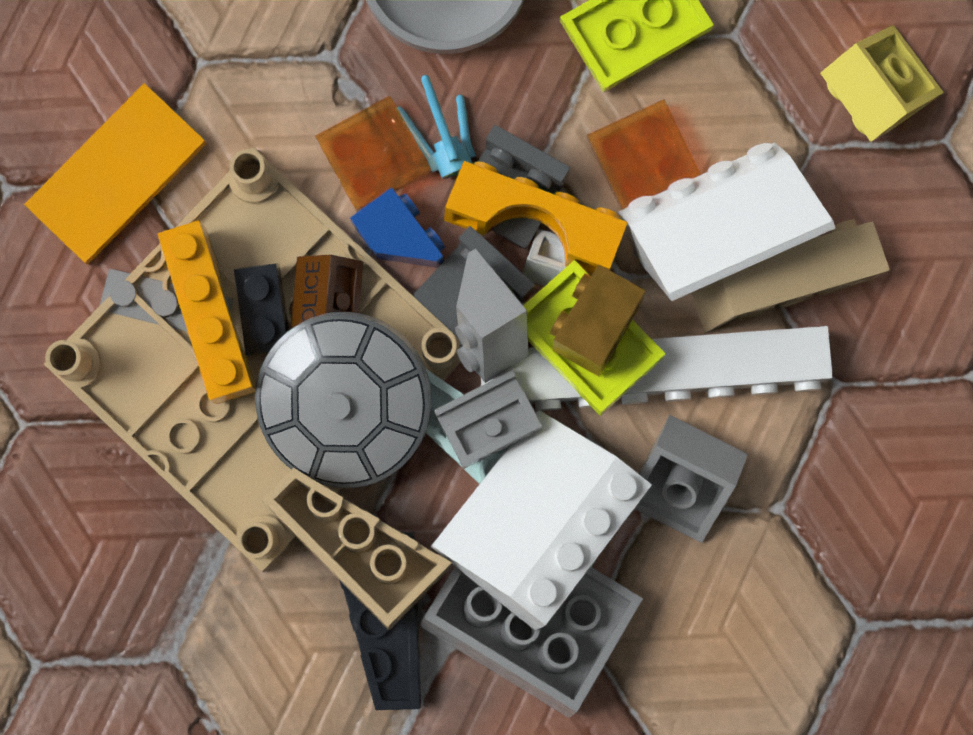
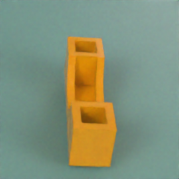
(487, 198)
(206, 312)

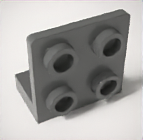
(520, 159)
(442, 288)

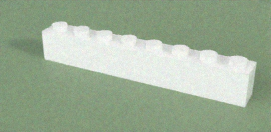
(701, 364)

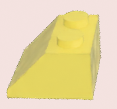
(880, 82)

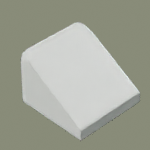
(545, 258)

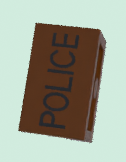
(325, 286)

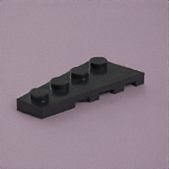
(387, 655)

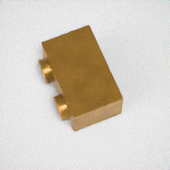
(597, 319)

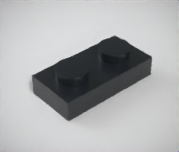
(261, 307)

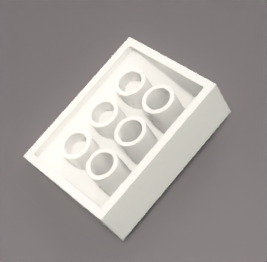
(724, 220)
(541, 519)

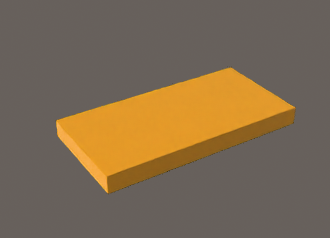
(115, 174)

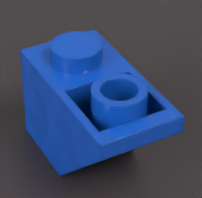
(394, 233)

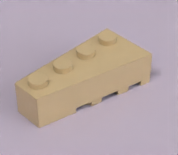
(816, 266)
(368, 556)

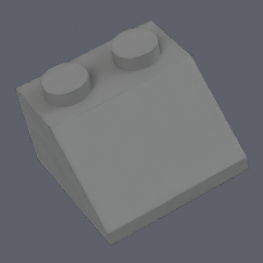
(490, 321)
(689, 478)

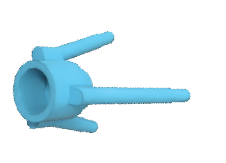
(449, 152)

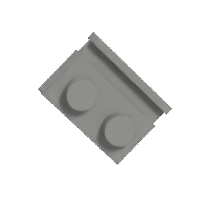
(488, 419)

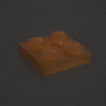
(373, 153)
(642, 153)

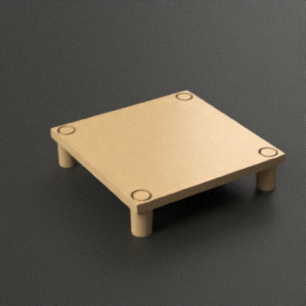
(149, 381)

